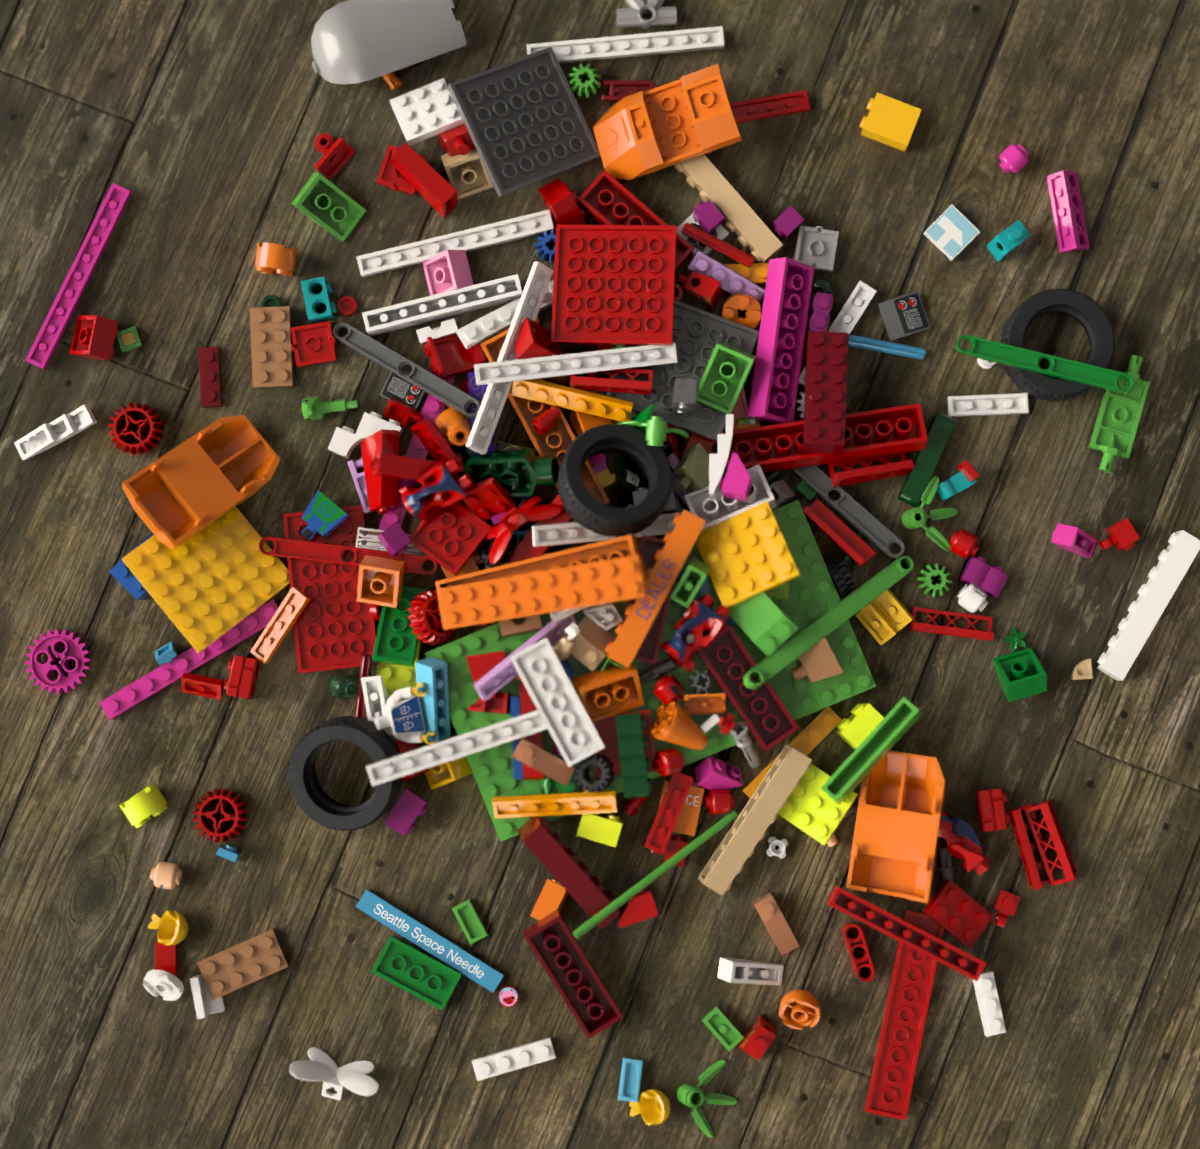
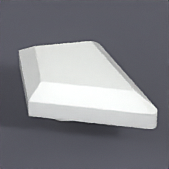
(604, 616)

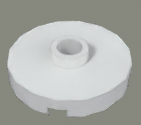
(163, 984)

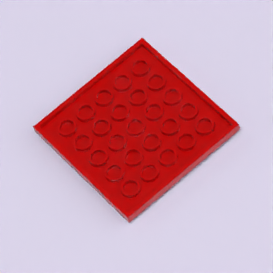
(614, 284)

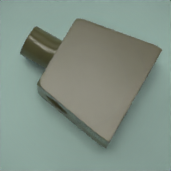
(693, 469)

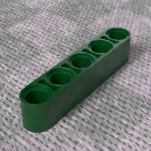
(927, 459)

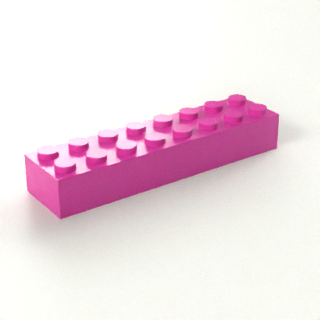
(781, 341)

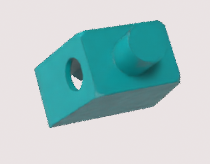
(1009, 239)

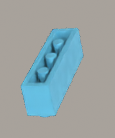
(436, 700)

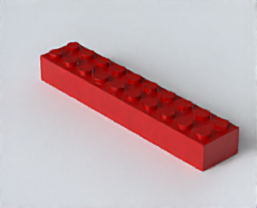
(866, 436)

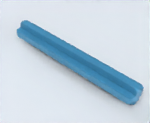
(886, 347)

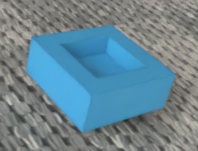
(165, 653)
(229, 852)

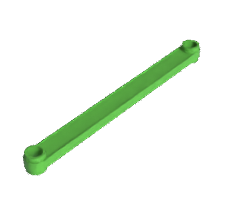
(828, 622)

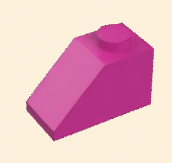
(1074, 540)

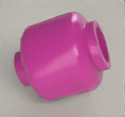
(1013, 158)

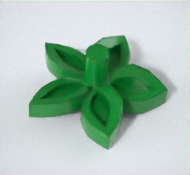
(1015, 639)

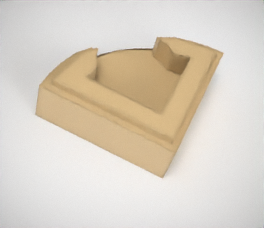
(1083, 670)

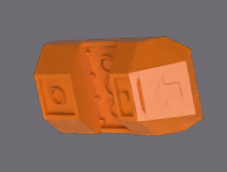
(667, 125)
(201, 479)
(898, 827)

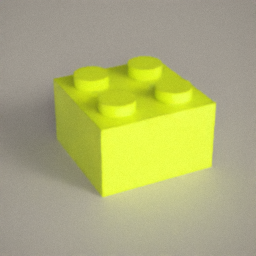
(859, 724)
(600, 828)

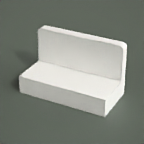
(202, 999)

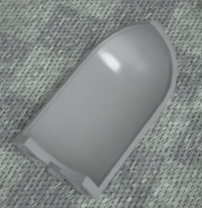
(382, 36)

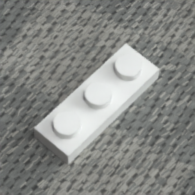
(989, 1004)

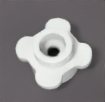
(773, 842)

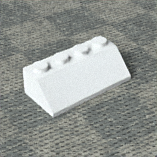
(723, 508)

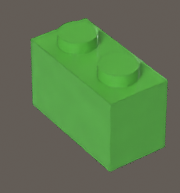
(690, 582)

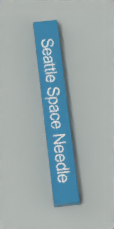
(429, 940)

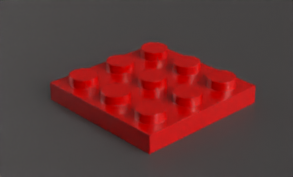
(450, 535)
(608, 734)

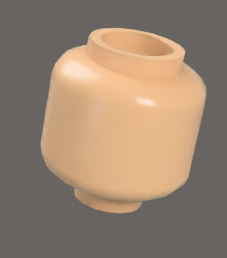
(166, 875)

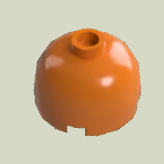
(799, 1009)

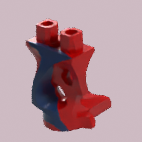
(446, 481)
(700, 620)
(963, 843)

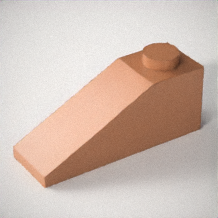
(543, 762)
(775, 923)

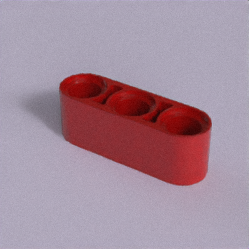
(863, 960)

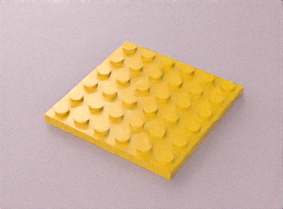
(210, 578)

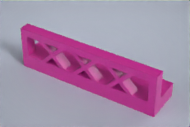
(1066, 211)

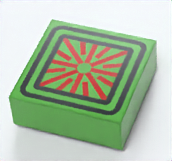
(129, 339)

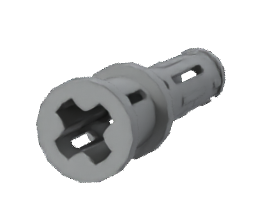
(744, 740)

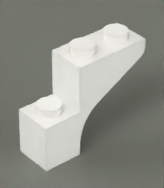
(345, 440)

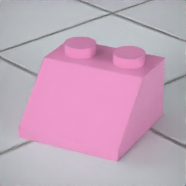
(448, 271)

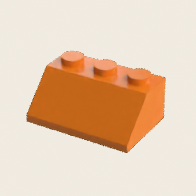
(609, 691)

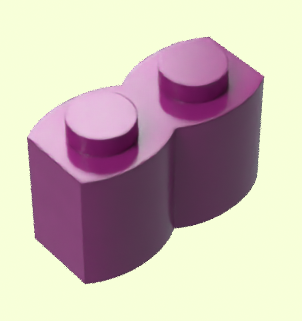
(820, 312)
(984, 576)

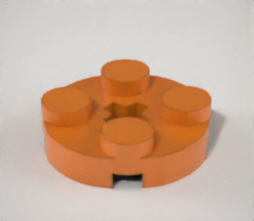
(742, 302)

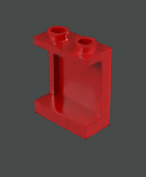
(451, 357)

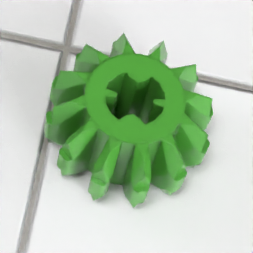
(590, 85)
(932, 572)

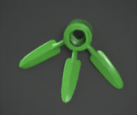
(656, 430)
(917, 516)
(693, 1097)

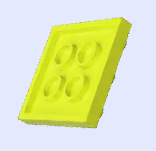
(813, 809)

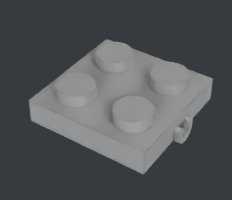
(816, 247)

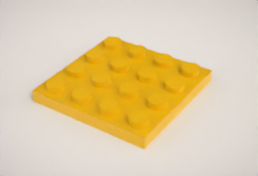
(746, 555)

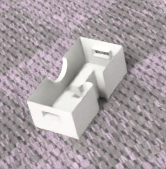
(446, 329)

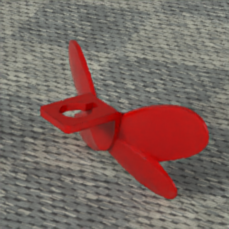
(514, 519)

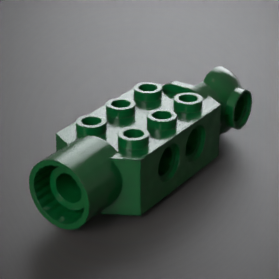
(514, 469)

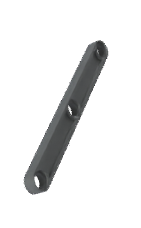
(395, 363)
(850, 509)

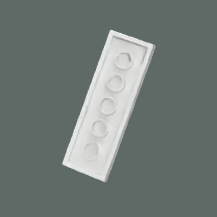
(557, 702)

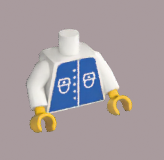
(404, 716)

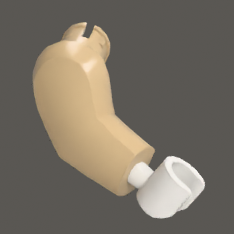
(566, 644)

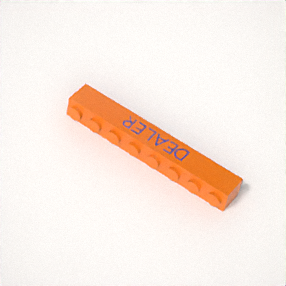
(659, 582)

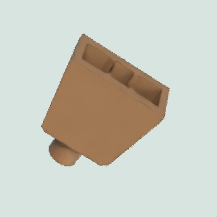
(817, 663)

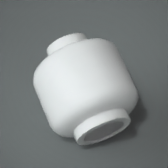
(972, 598)

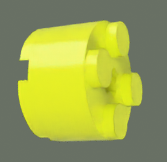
(144, 804)

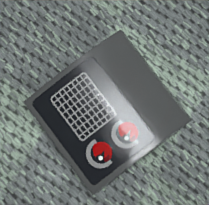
(904, 316)
(402, 390)

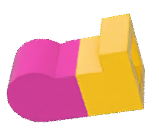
(600, 469)

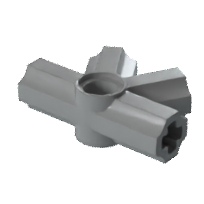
(633, 15)

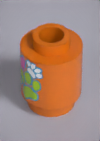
(745, 422)

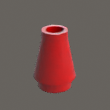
(546, 420)

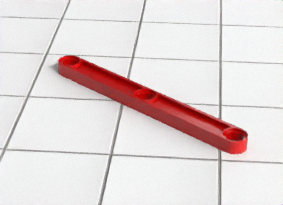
(334, 554)

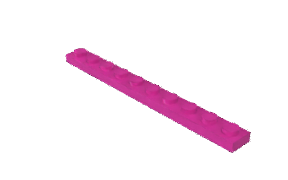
(78, 276)
(431, 410)
(186, 662)

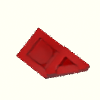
(401, 412)
(496, 705)

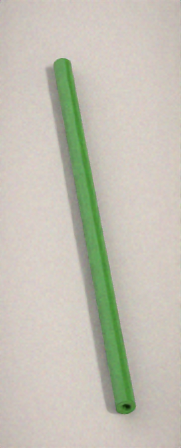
(655, 874)

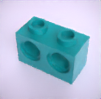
(313, 300)

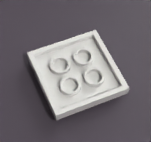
(426, 112)

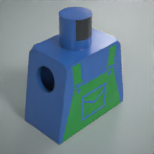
(322, 516)

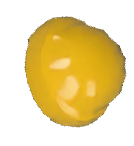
(171, 927)
(652, 1106)

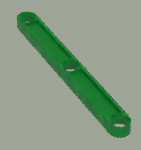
(1058, 367)

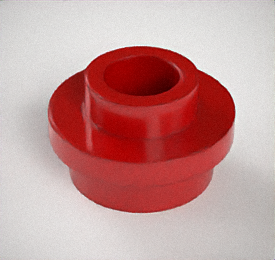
(323, 149)

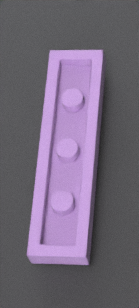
(730, 280)

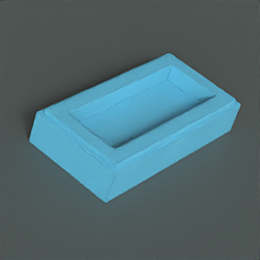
(630, 1080)

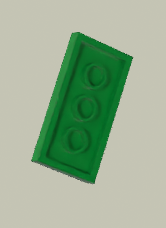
(394, 637)
(416, 972)

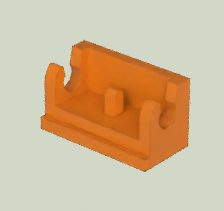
(704, 704)
(550, 899)

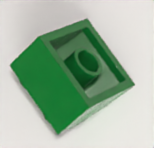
(1020, 674)

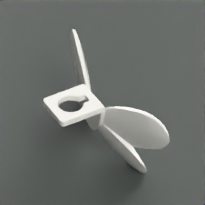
(323, 1068)

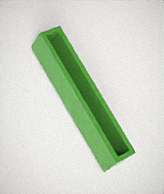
(871, 751)

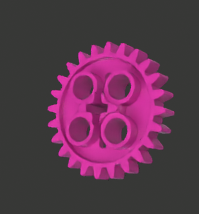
(43, 672)

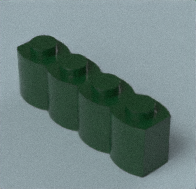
(632, 756)

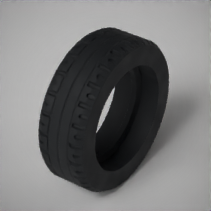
(1083, 310)
(603, 518)
(308, 790)

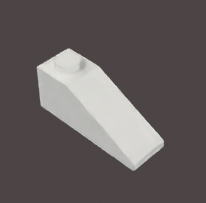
(374, 696)
(749, 971)

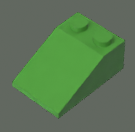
(328, 206)
(724, 377)
(763, 622)

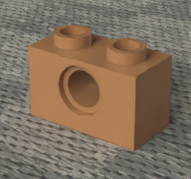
(510, 628)

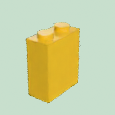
(889, 121)

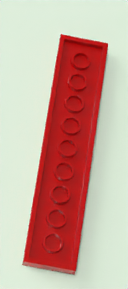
(902, 1025)

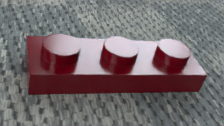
(210, 377)

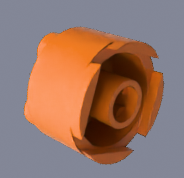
(276, 258)

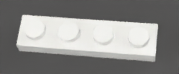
(513, 1059)

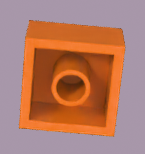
(380, 581)

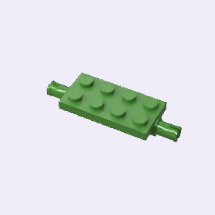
(1119, 417)

